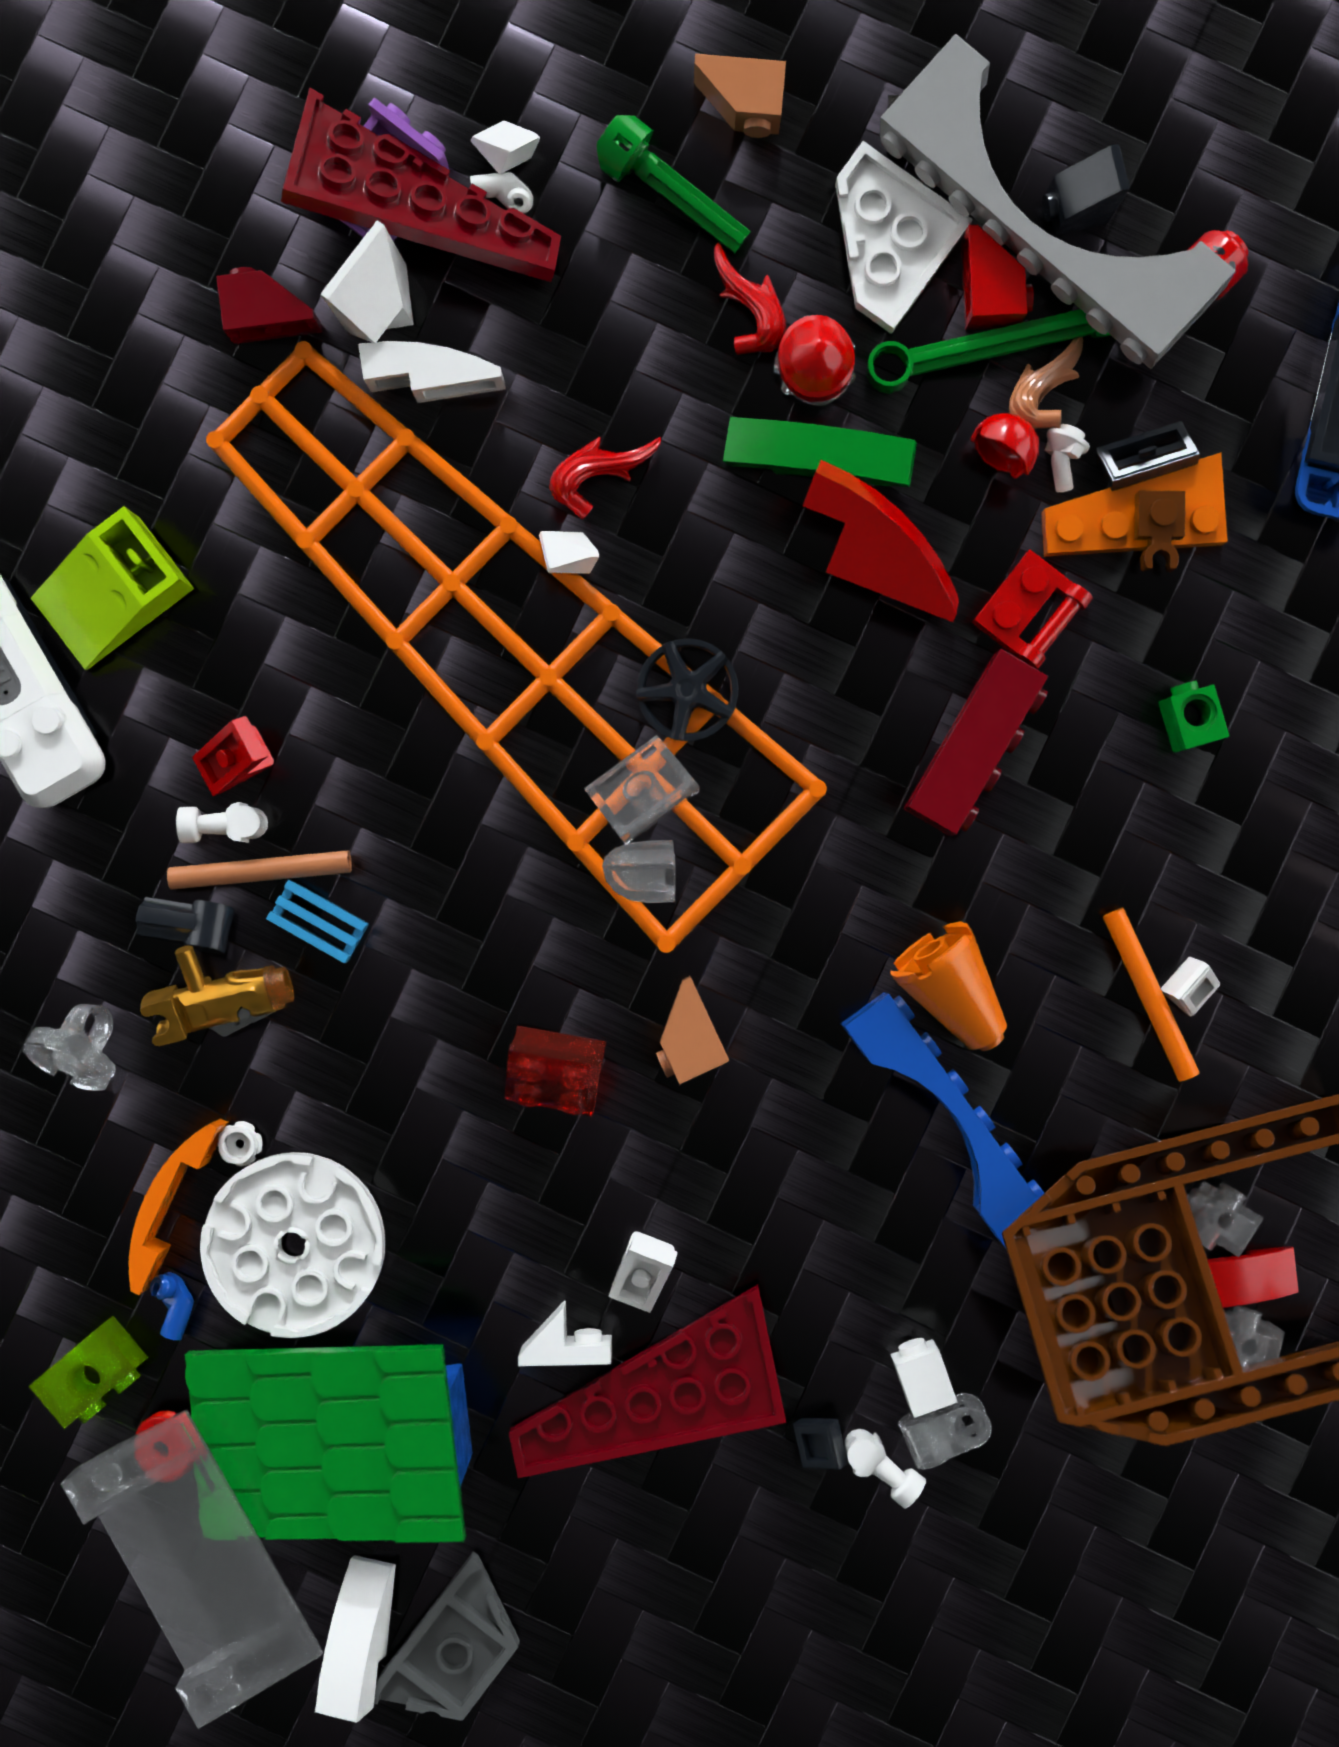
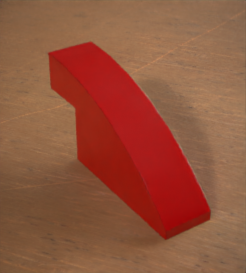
(880, 544)

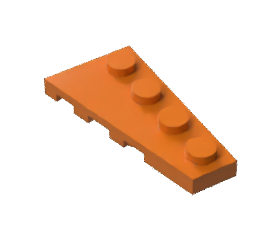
(1107, 517)

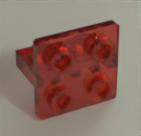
(554, 1070)

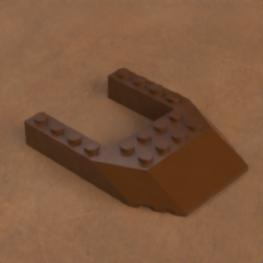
(1128, 1296)

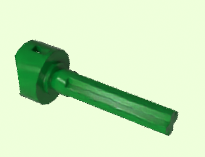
(663, 179)

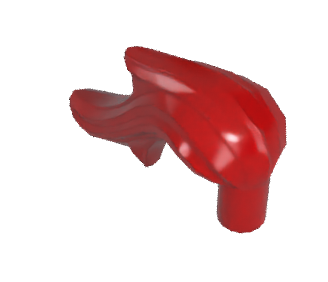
(760, 300)
(590, 462)

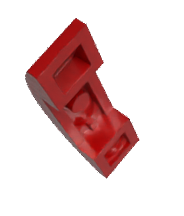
(1255, 1276)

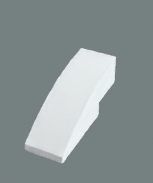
(429, 369)
(356, 1640)

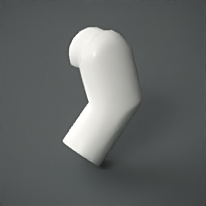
(506, 189)

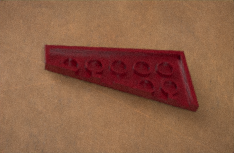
(371, 177)

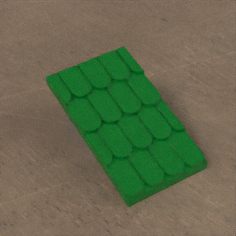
(338, 1439)

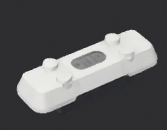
(43, 729)

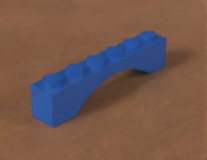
(890, 1041)

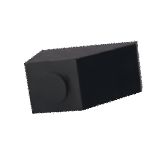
(1086, 192)

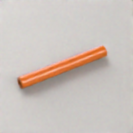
(1151, 995)

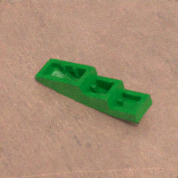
(800, 447)

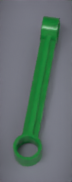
(979, 346)

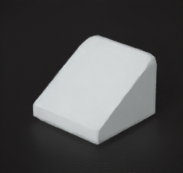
(506, 145)

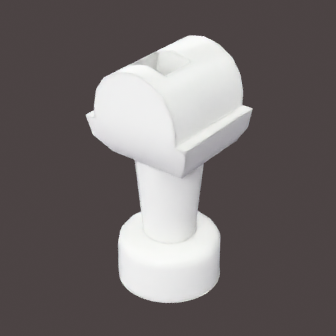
(238, 823)
(868, 1457)

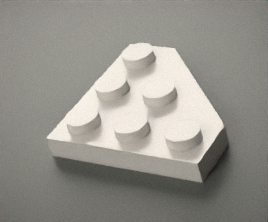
(892, 234)

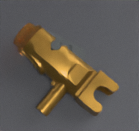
(216, 1004)

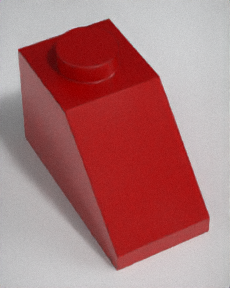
(992, 283)

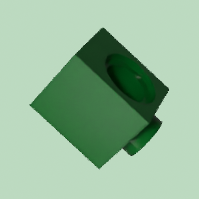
(1212, 721)

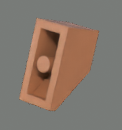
(743, 91)
(689, 1037)

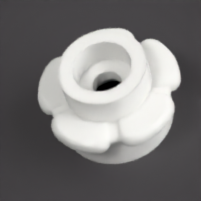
(231, 1152)

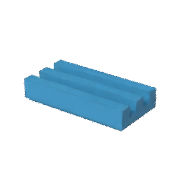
(284, 902)

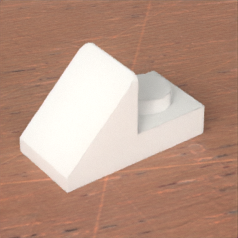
(643, 1271)
(552, 1346)

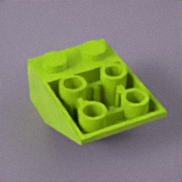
(110, 587)

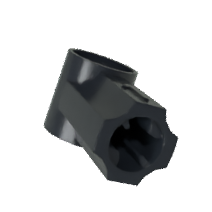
(197, 924)

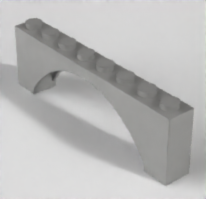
(1134, 299)

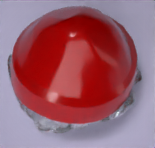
(815, 360)

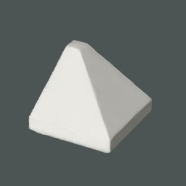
(568, 552)

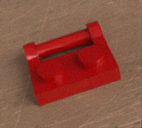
(1019, 601)

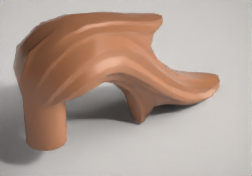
(1036, 384)

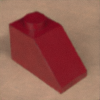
(261, 309)

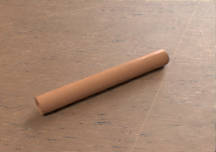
(259, 870)

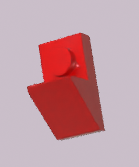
(232, 756)

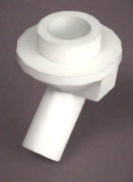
(1064, 445)

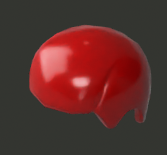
(1007, 443)

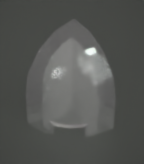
(642, 871)

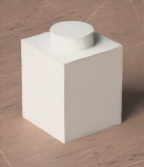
(923, 1376)

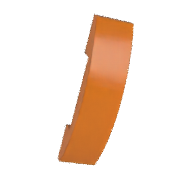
(146, 1250)

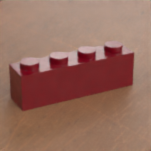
(976, 743)

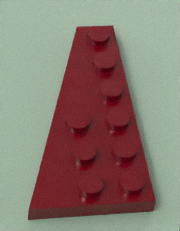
(684, 1389)

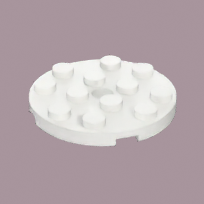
(246, 1255)

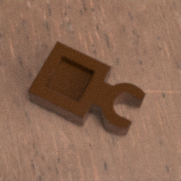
(1159, 520)

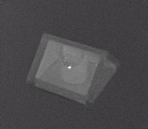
(642, 789)

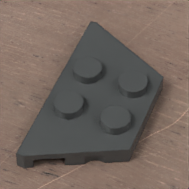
(452, 1649)

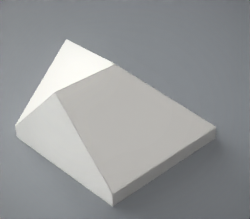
(371, 288)

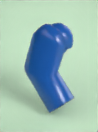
(178, 1300)

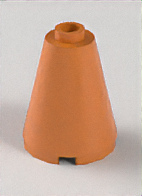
(953, 986)

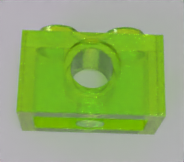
(65, 1386)

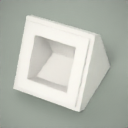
(1191, 985)

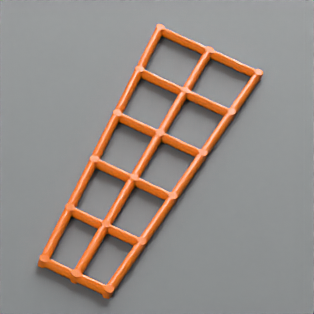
(454, 585)

